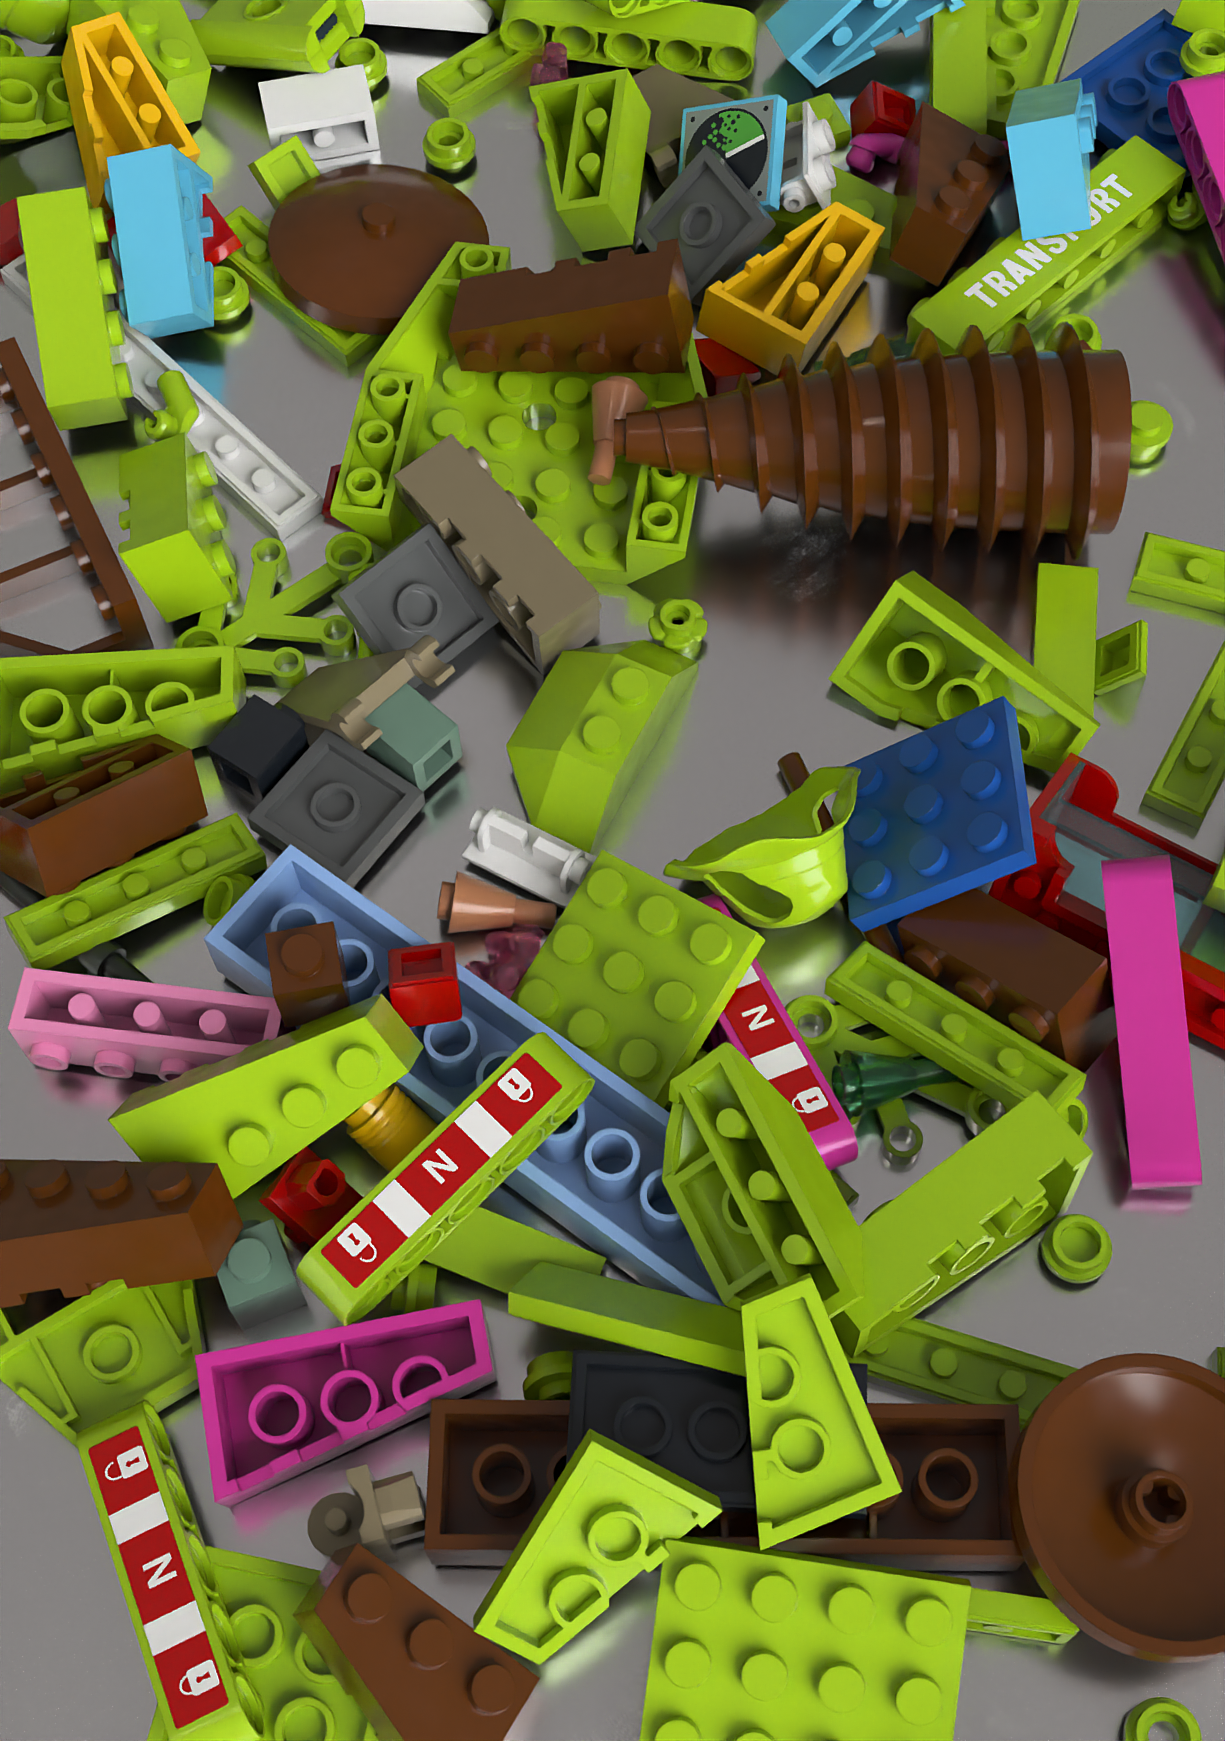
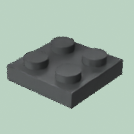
(711, 217)
(414, 594)
(337, 808)

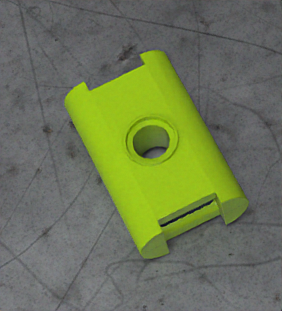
(278, 32)

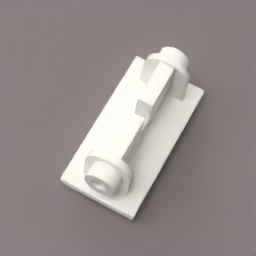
(806, 162)
(527, 856)

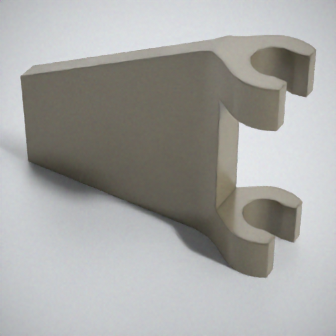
(667, 96)
(349, 691)

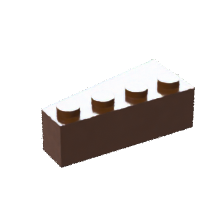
(578, 317)
(110, 1221)

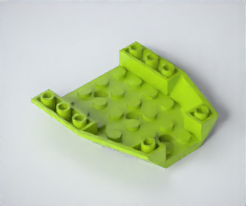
(420, 396)

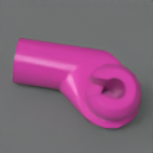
(871, 146)

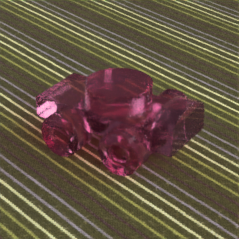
(553, 66)
(510, 956)

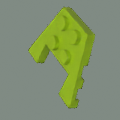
(106, 1354)

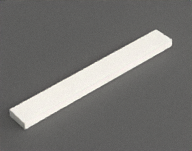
(241, 460)

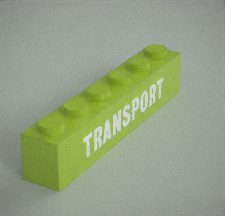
(1033, 276)

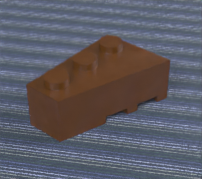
(1015, 973)
(408, 1656)

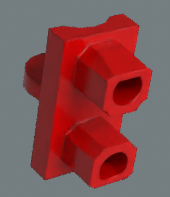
(309, 1197)

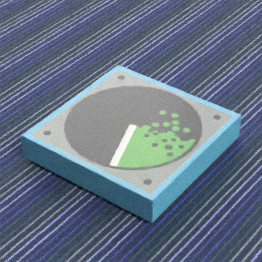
(747, 137)

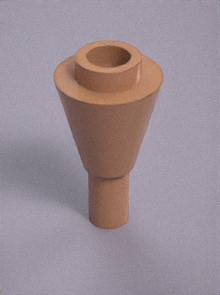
(610, 401)
(479, 906)

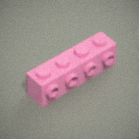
(134, 1024)

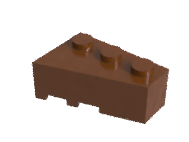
(942, 191)
(98, 815)

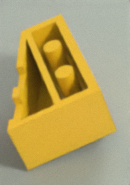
(116, 100)
(794, 291)

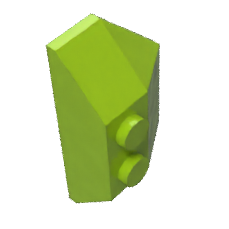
(593, 734)
(756, 1187)

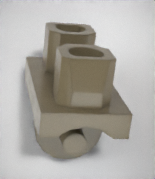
(376, 1517)

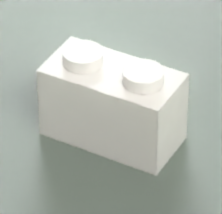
(325, 110)

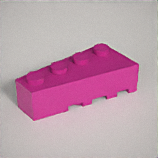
(323, 1392)

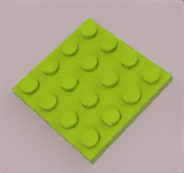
(801, 1648)

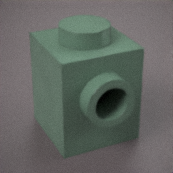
(416, 738)
(259, 1276)

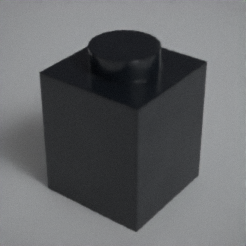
(258, 747)

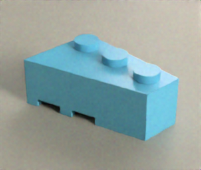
(837, 35)
(1049, 152)
(161, 240)

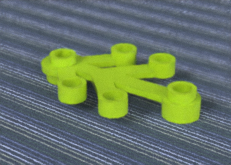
(271, 616)
(837, 1037)

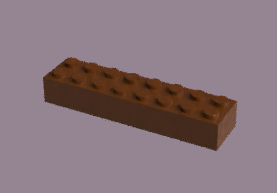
(953, 1463)

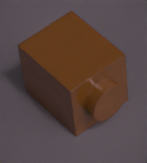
(307, 972)

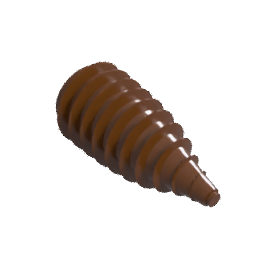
(919, 438)

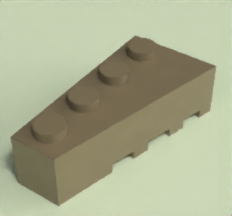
(502, 551)

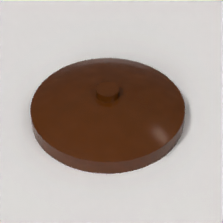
(366, 242)
(1127, 1504)

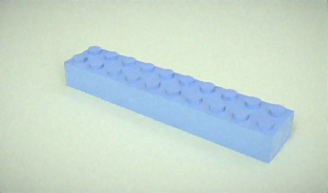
(590, 1175)

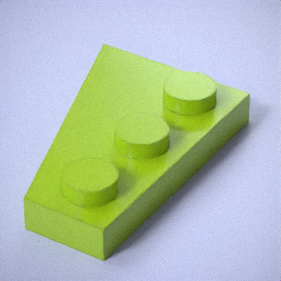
(807, 1418)
(586, 1543)

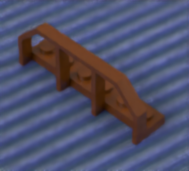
(73, 509)

